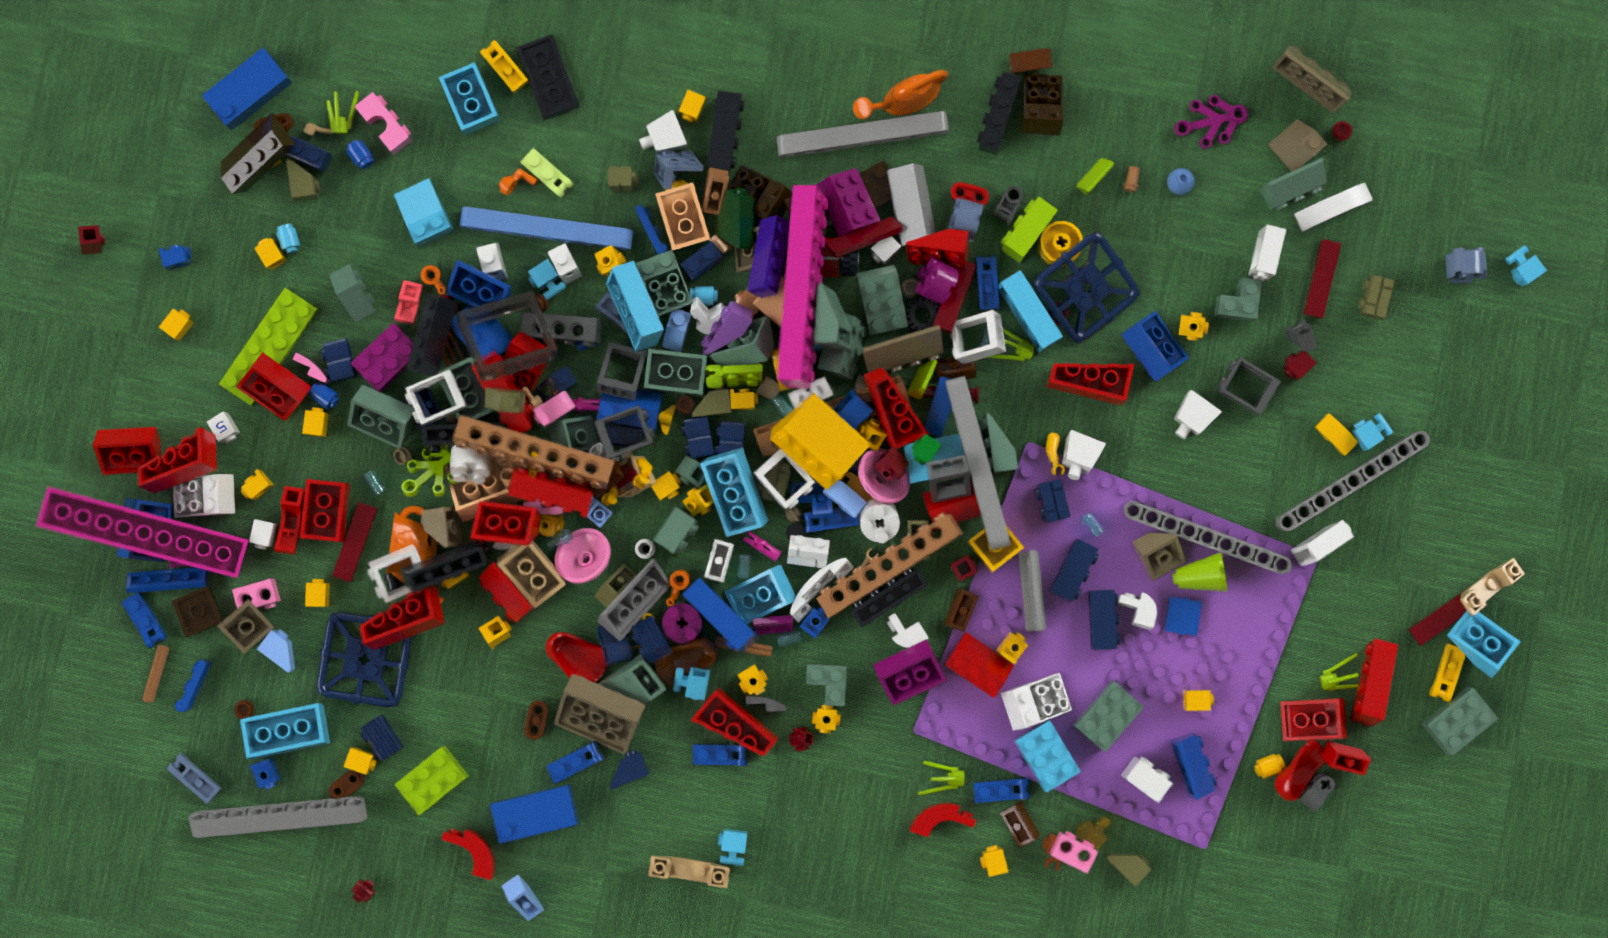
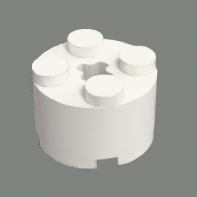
(469, 465)
(879, 530)

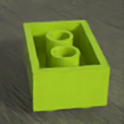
(1028, 228)
(431, 780)

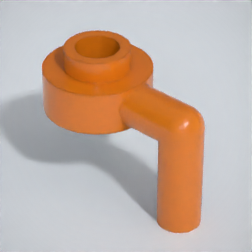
(508, 183)
(436, 280)
(677, 585)

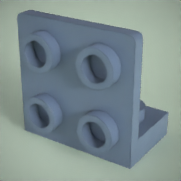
(669, 162)

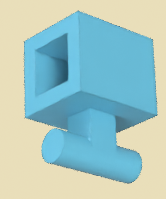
(1527, 269)
(544, 276)
(1369, 434)
(696, 682)
(734, 842)

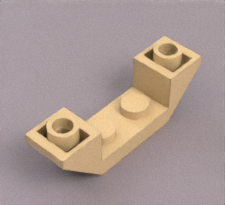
(1483, 589)
(689, 869)

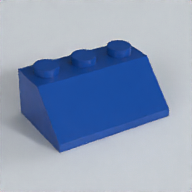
(475, 286)
(488, 335)
(1155, 346)
(645, 399)
(150, 507)
(1194, 765)

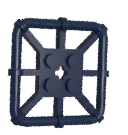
(1074, 286)
(355, 669)

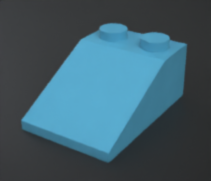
(423, 213)
(761, 594)
(1483, 642)

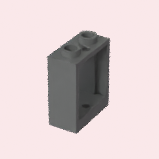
(1272, 384)
(616, 387)
(606, 441)
(938, 472)

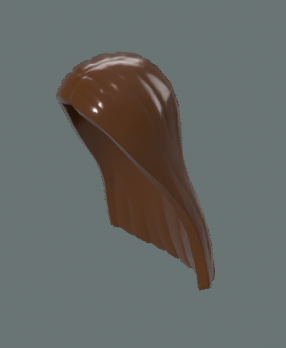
(697, 653)

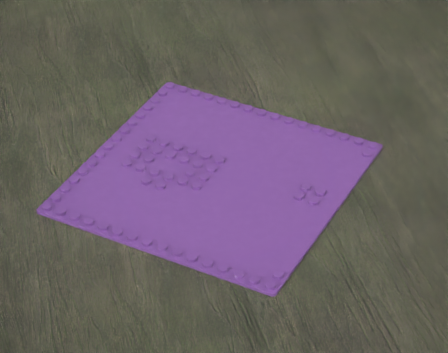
(1231, 655)

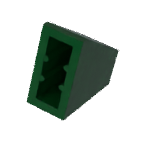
(736, 219)

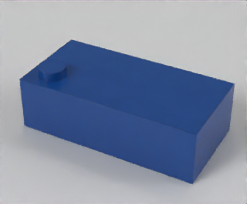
(247, 89)
(720, 615)
(534, 813)

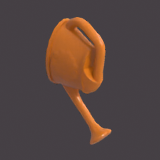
(905, 96)
(409, 532)

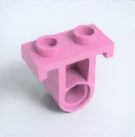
(553, 409)

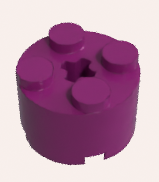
(936, 280)
(674, 630)

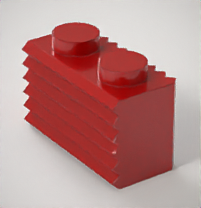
(1345, 758)

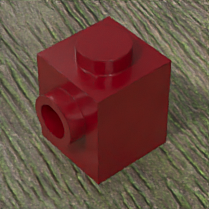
(91, 239)
(1298, 365)
(891, 465)
(963, 567)

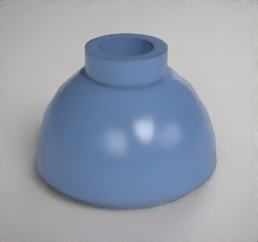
(1180, 181)

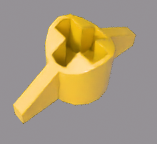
(665, 419)

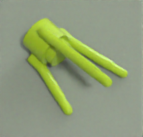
(339, 124)
(1023, 348)
(1330, 681)
(955, 778)

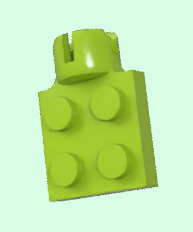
(733, 375)

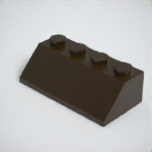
(255, 155)

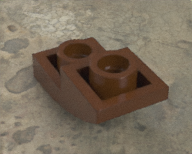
(1030, 60)

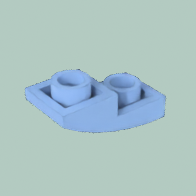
(847, 499)
(598, 512)

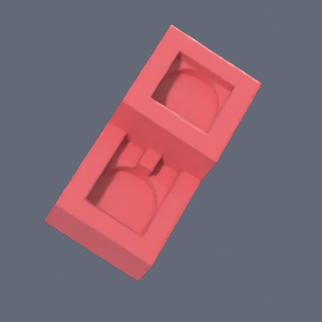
(408, 302)

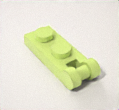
(546, 172)

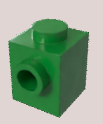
(925, 449)

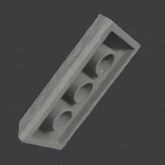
(911, 202)
(635, 600)

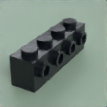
(997, 118)
(724, 131)
(432, 335)
(441, 437)
(443, 566)
(889, 597)

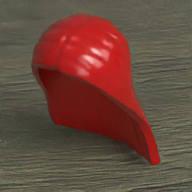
(576, 656)
(1297, 776)

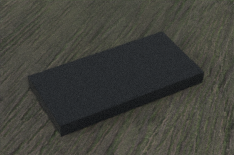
(548, 77)

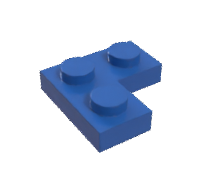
(820, 503)

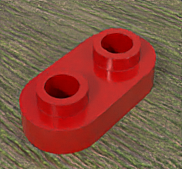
(970, 192)

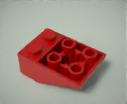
(947, 246)
(521, 345)

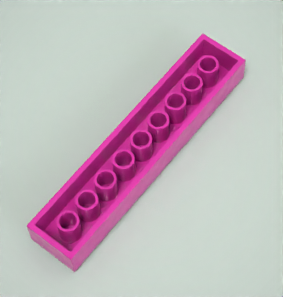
(801, 283)
(142, 532)

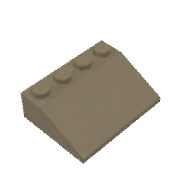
(1312, 79)
(904, 350)
(599, 714)

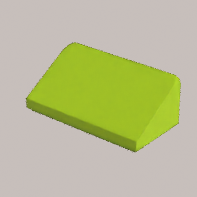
(1094, 175)
(922, 379)

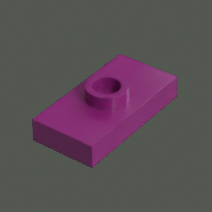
(773, 624)

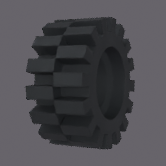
(914, 306)

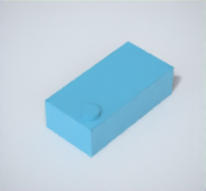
(634, 306)
(1029, 311)
(950, 448)
(734, 492)
(285, 731)

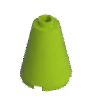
(1202, 574)

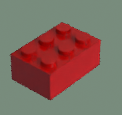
(325, 510)

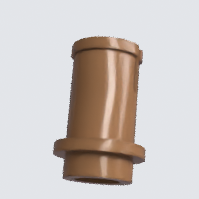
(1132, 179)

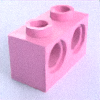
(256, 591)
(1071, 855)

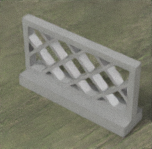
(1032, 590)

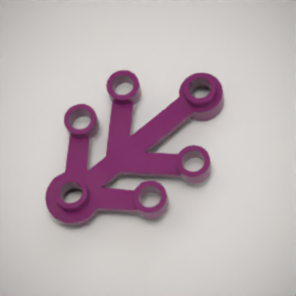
(1213, 120)

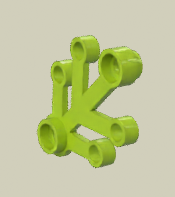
(434, 468)

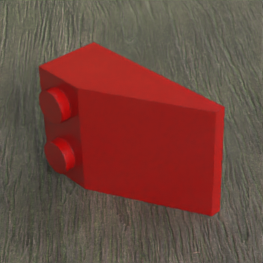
(1313, 719)

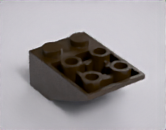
(1042, 104)
(767, 193)

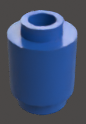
(359, 154)
(324, 395)

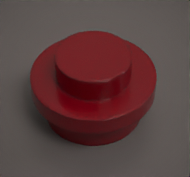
(1342, 130)

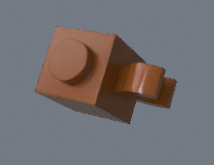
(1048, 843)

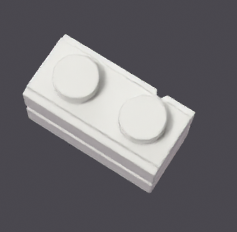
(808, 551)
(719, 560)

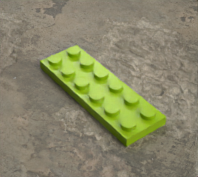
(273, 337)

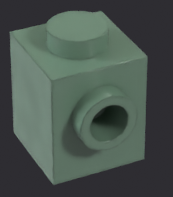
(690, 472)

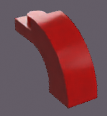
(291, 518)
(939, 812)
(478, 847)

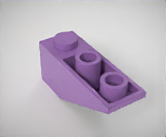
(730, 326)

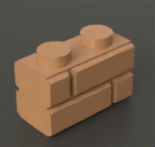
(714, 190)

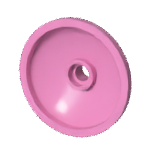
(876, 484)
(572, 557)

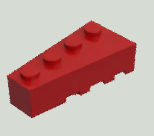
(1095, 381)
(893, 410)
(516, 422)
(181, 463)
(550, 490)
(409, 617)
(1374, 683)
(735, 723)

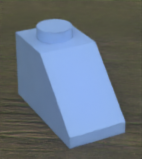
(676, 330)
(278, 649)
(522, 898)

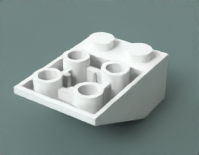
(205, 496)
(1036, 701)

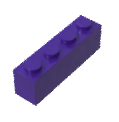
(769, 256)

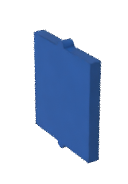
(1183, 616)

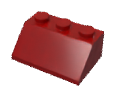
(273, 386)
(126, 449)
(960, 508)
(506, 523)
(505, 593)
(979, 665)

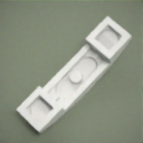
(1333, 206)
(815, 584)

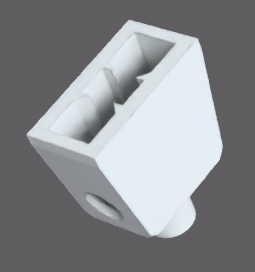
(664, 134)
(492, 261)
(565, 263)
(1194, 414)
(1080, 454)

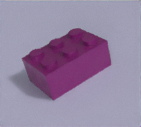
(848, 202)
(385, 358)
(909, 672)

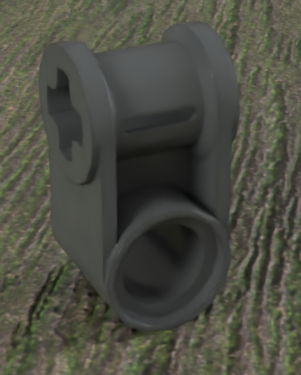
(1006, 207)
(1302, 335)
(1316, 793)

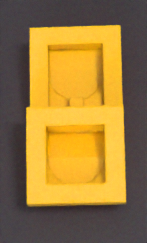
(1337, 434)

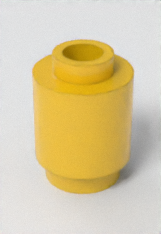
(1269, 766)

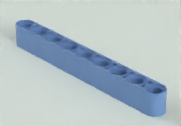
(546, 228)

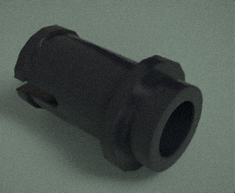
(392, 582)

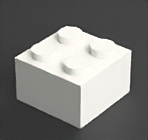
(1145, 778)

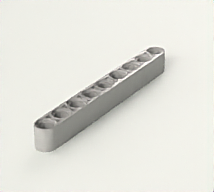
(862, 134)
(977, 463)
(1361, 480)
(1215, 542)
(277, 816)

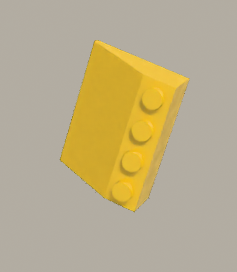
(819, 440)

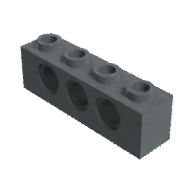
(591, 328)

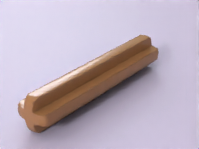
(755, 648)
(155, 673)

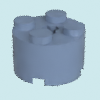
(966, 216)
(1466, 265)

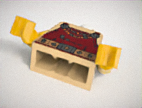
(637, 478)

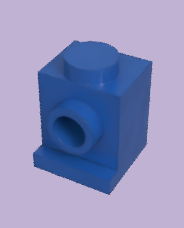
(175, 257)
(812, 629)
(272, 773)

